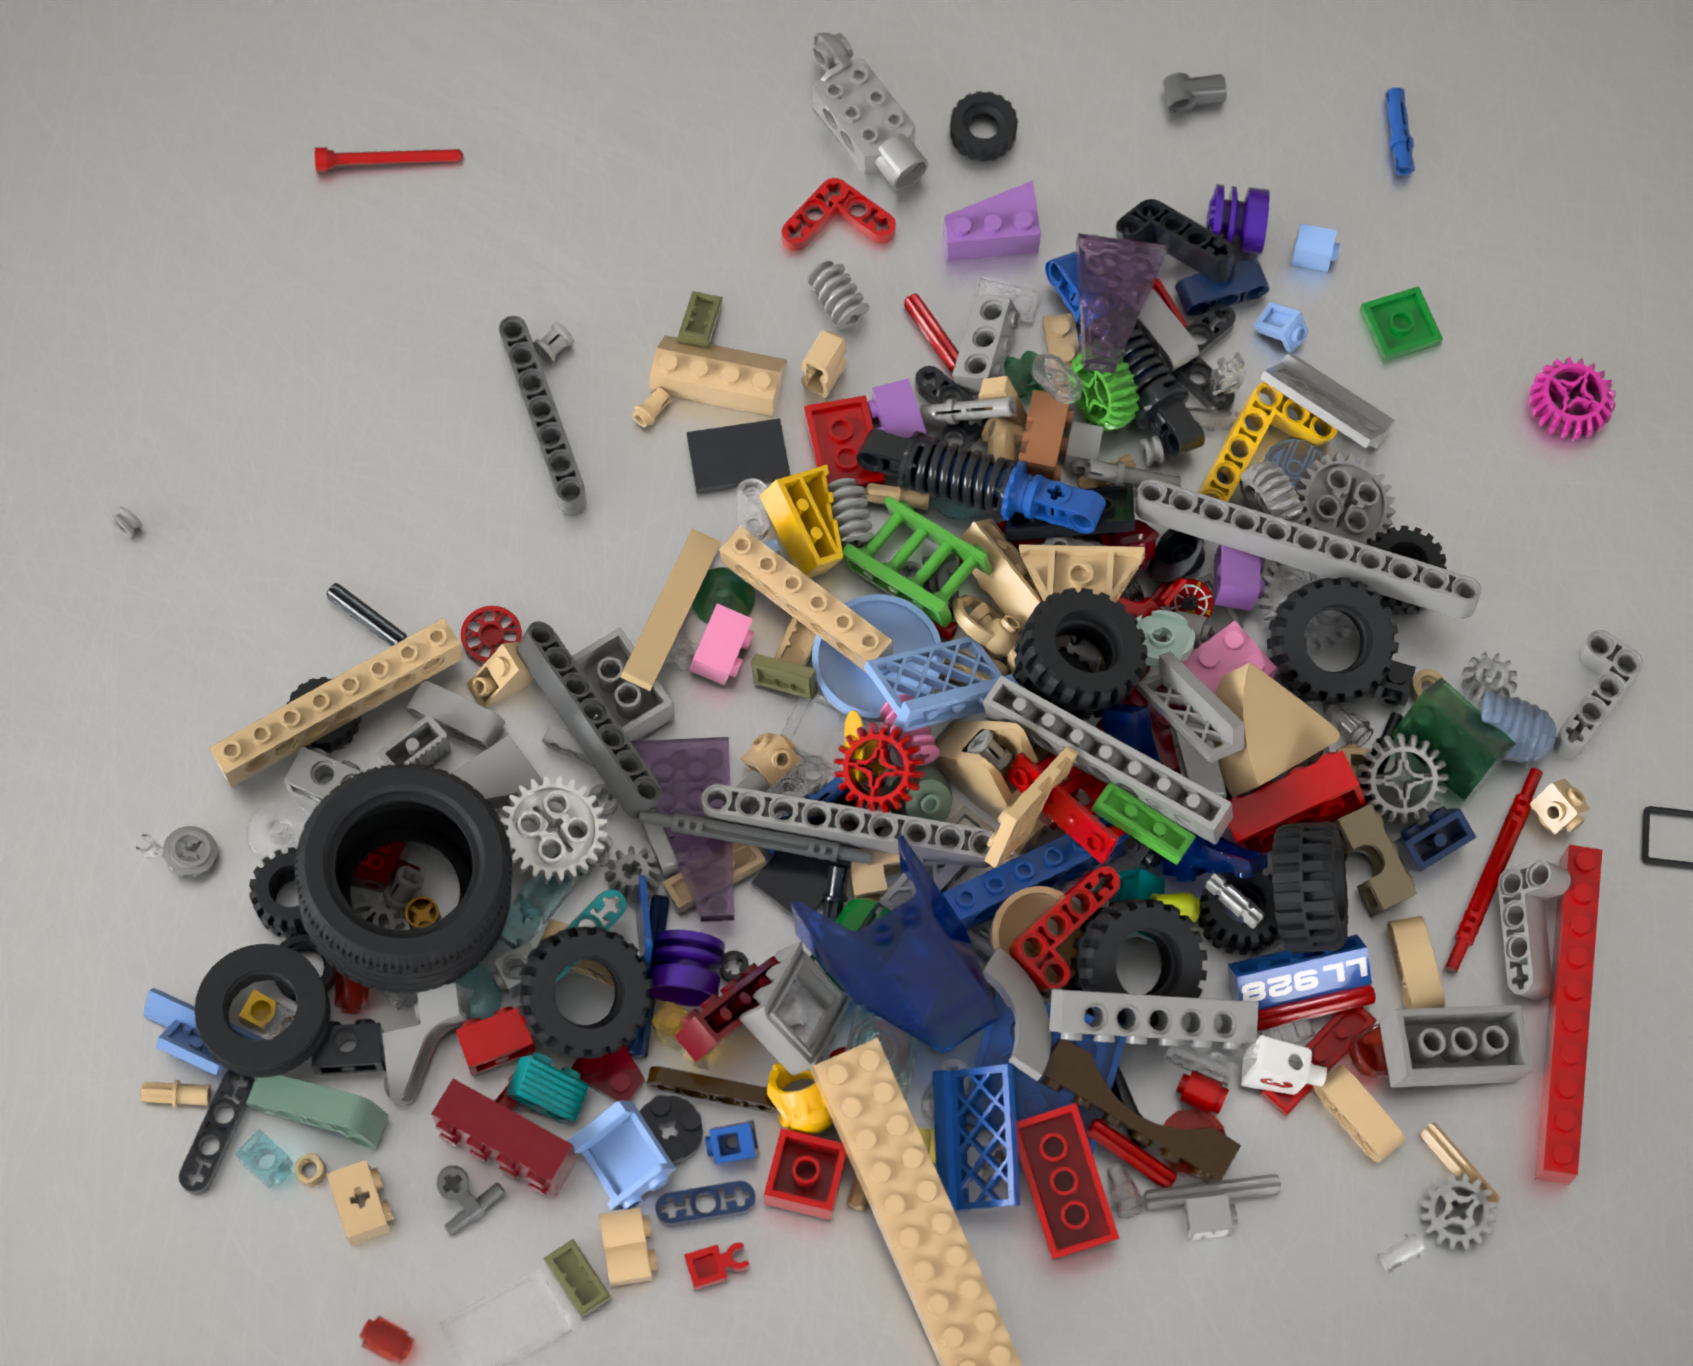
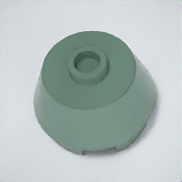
(931, 801)

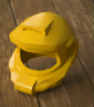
(799, 1110)

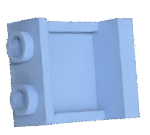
(623, 1154)

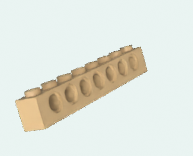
(337, 702)

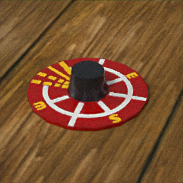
(1194, 599)

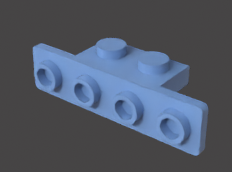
(182, 1036)

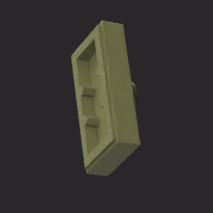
(700, 319)
(784, 676)
(577, 1278)

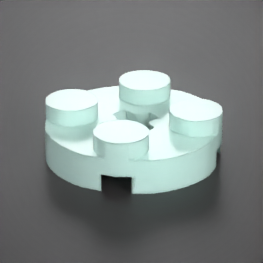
(1171, 625)

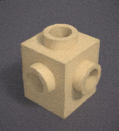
(771, 756)
(1560, 807)

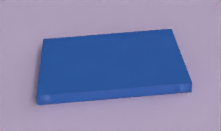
(643, 922)

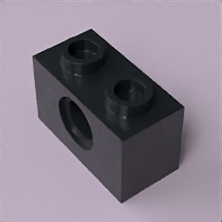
(362, 1059)

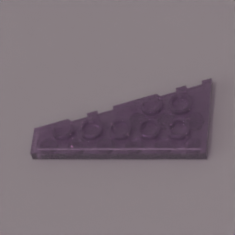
(1112, 289)
(684, 772)

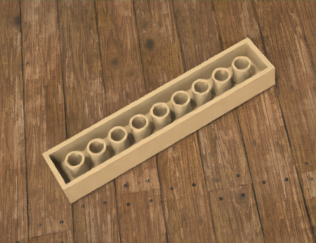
(913, 1209)

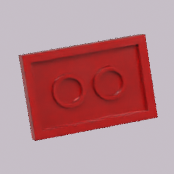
(837, 435)

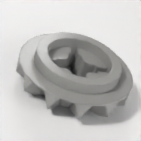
(191, 838)

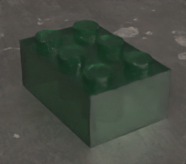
(1457, 731)

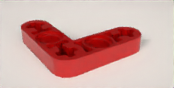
(838, 206)

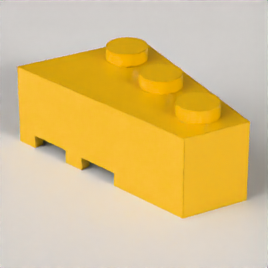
(804, 520)

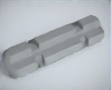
(1234, 900)

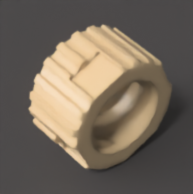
(310, 1159)

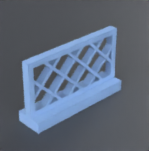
(952, 701)

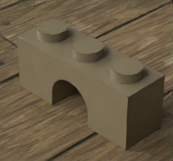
(1389, 881)

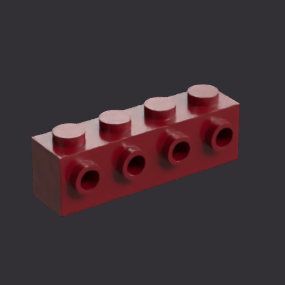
(721, 1014)

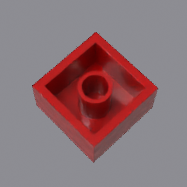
(805, 1174)

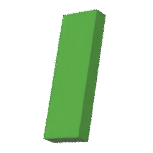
(1143, 823)

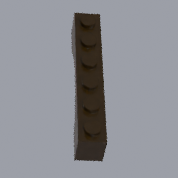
(1201, 1148)

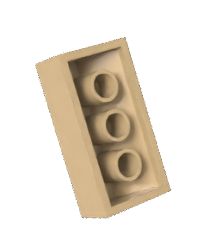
(718, 376)

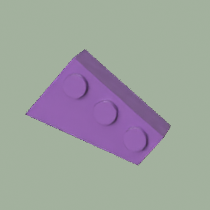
(994, 226)

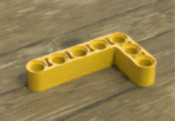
(1248, 440)

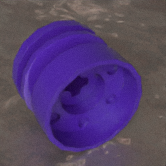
(1240, 218)
(686, 967)

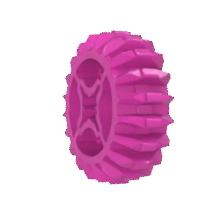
(1561, 383)

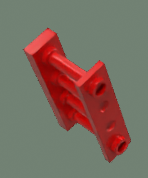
(1065, 810)

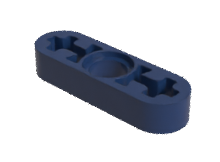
(712, 1190)

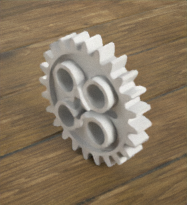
(577, 813)

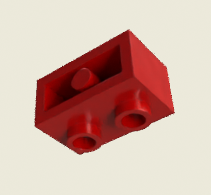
(495, 1040)

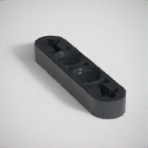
(214, 1129)

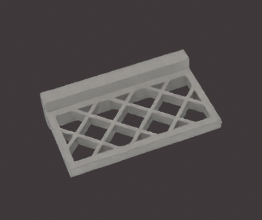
(1328, 400)

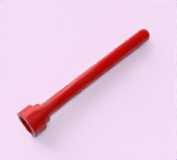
(327, 159)

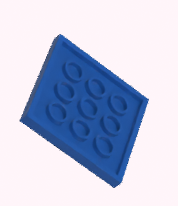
(1031, 1095)

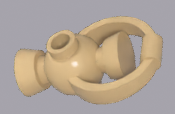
(988, 627)

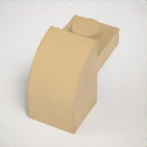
(870, 880)

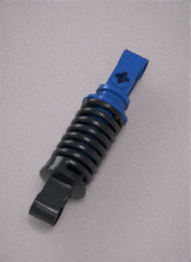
(1160, 393)
(978, 480)

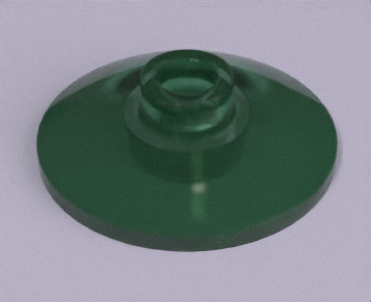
(739, 597)

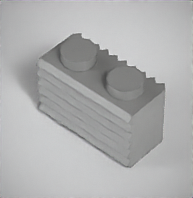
(417, 745)

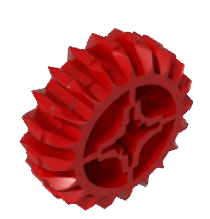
(882, 752)

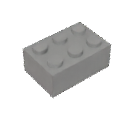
(632, 706)

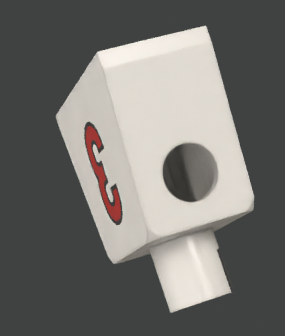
(1280, 1067)

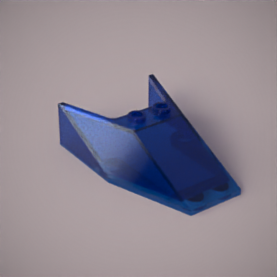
(908, 964)

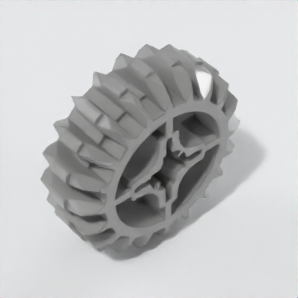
(1271, 492)
(1401, 749)

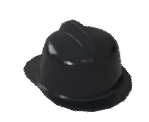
(1176, 557)

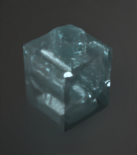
(255, 1149)

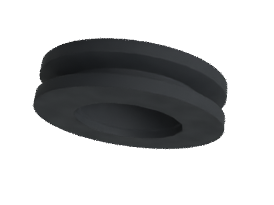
(239, 971)

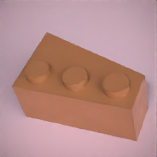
(1044, 436)

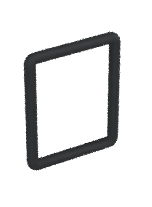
(1645, 841)

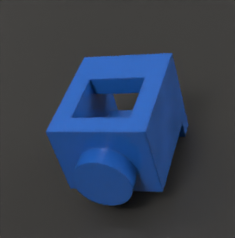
(747, 1142)

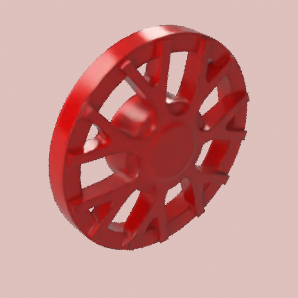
(490, 633)

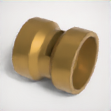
(421, 910)

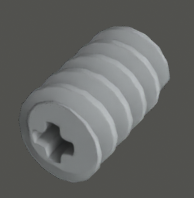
(837, 294)
(850, 512)

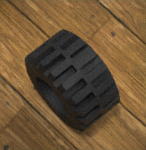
(1411, 545)
(265, 888)
(1238, 934)

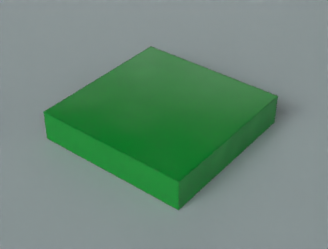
(1401, 323)

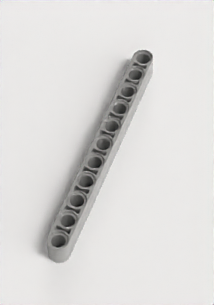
(1324, 552)

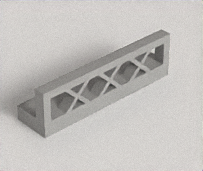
(1201, 706)
(950, 871)

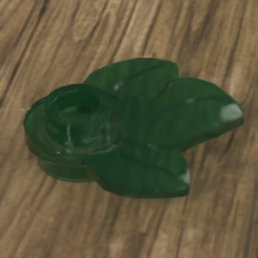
(1020, 374)

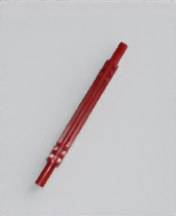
(1494, 868)

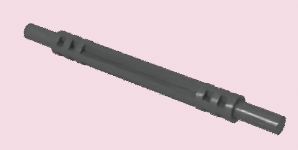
(754, 836)

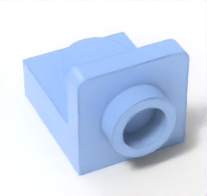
(1283, 325)

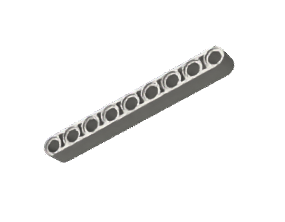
(836, 814)

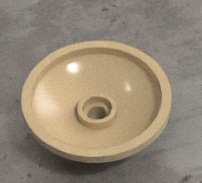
(1020, 911)

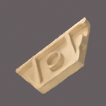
(1090, 567)

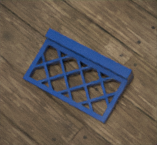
(954, 1140)

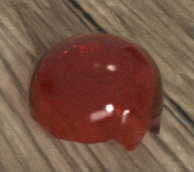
(1368, 1053)

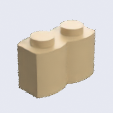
(824, 363)
(626, 1246)

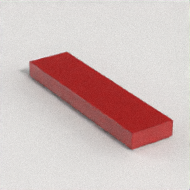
(1327, 1050)

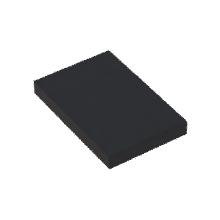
(736, 453)

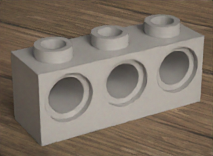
(984, 330)

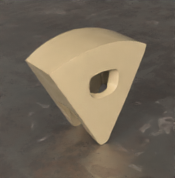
(1276, 729)
(973, 773)

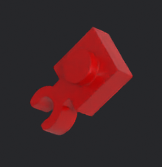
(710, 1267)

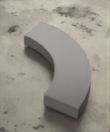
(1032, 1021)

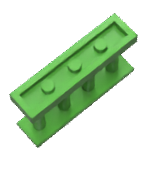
(887, 575)

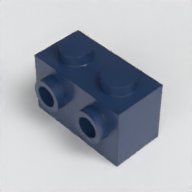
(1434, 839)

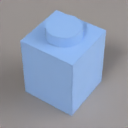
(1315, 248)

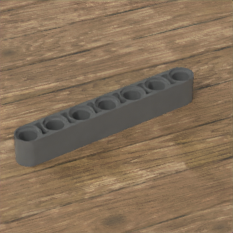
(542, 428)
(588, 719)

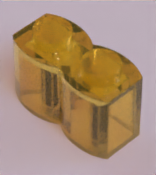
(667, 1024)

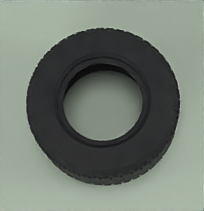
(392, 807)

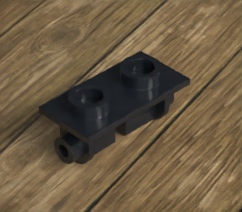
(1142, 854)

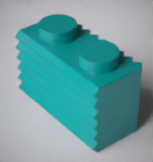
(547, 1089)

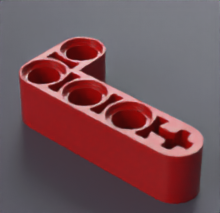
(1067, 921)

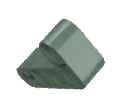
(320, 1107)

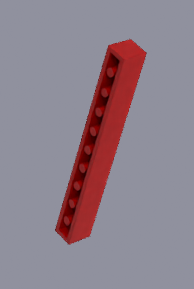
(1569, 1018)

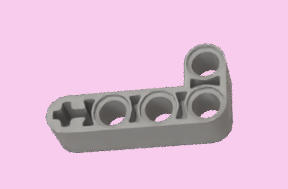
(1595, 701)
(1525, 927)

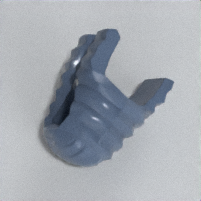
(1522, 722)

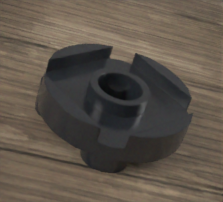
(687, 1122)

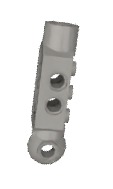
(865, 114)

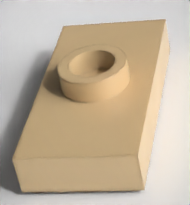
(796, 644)

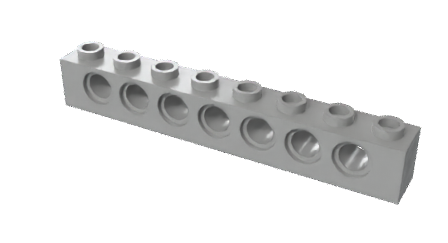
(1111, 760)

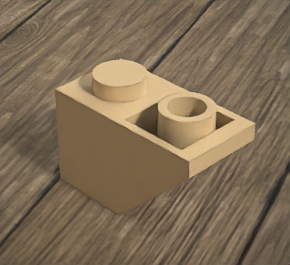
(500, 676)

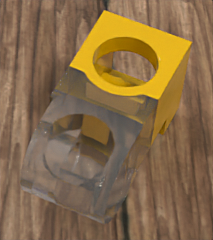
(265, 1014)

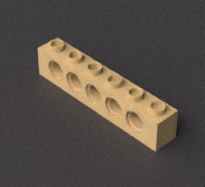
(804, 599)

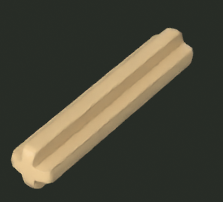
(1454, 1159)

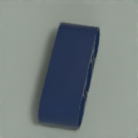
(1200, 293)

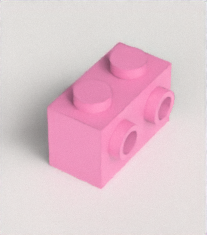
(720, 645)

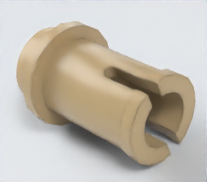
(651, 407)

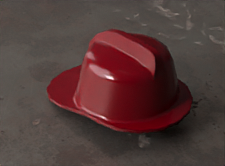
(1142, 537)

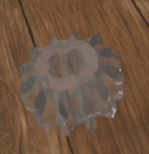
(1484, 667)

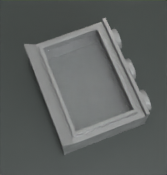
(796, 1010)

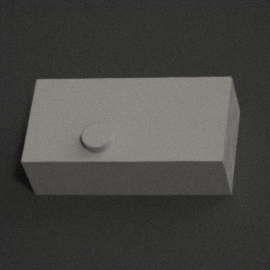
(1455, 1046)

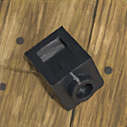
(1397, 686)

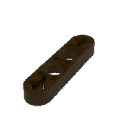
(710, 1088)

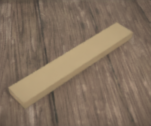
(670, 610)

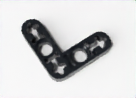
(1221, 330)
(968, 433)

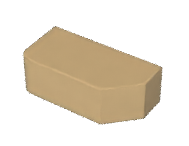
(1001, 388)

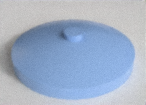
(851, 687)

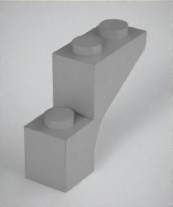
(409, 1049)

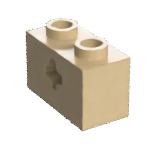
(347, 1186)

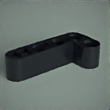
(1187, 240)

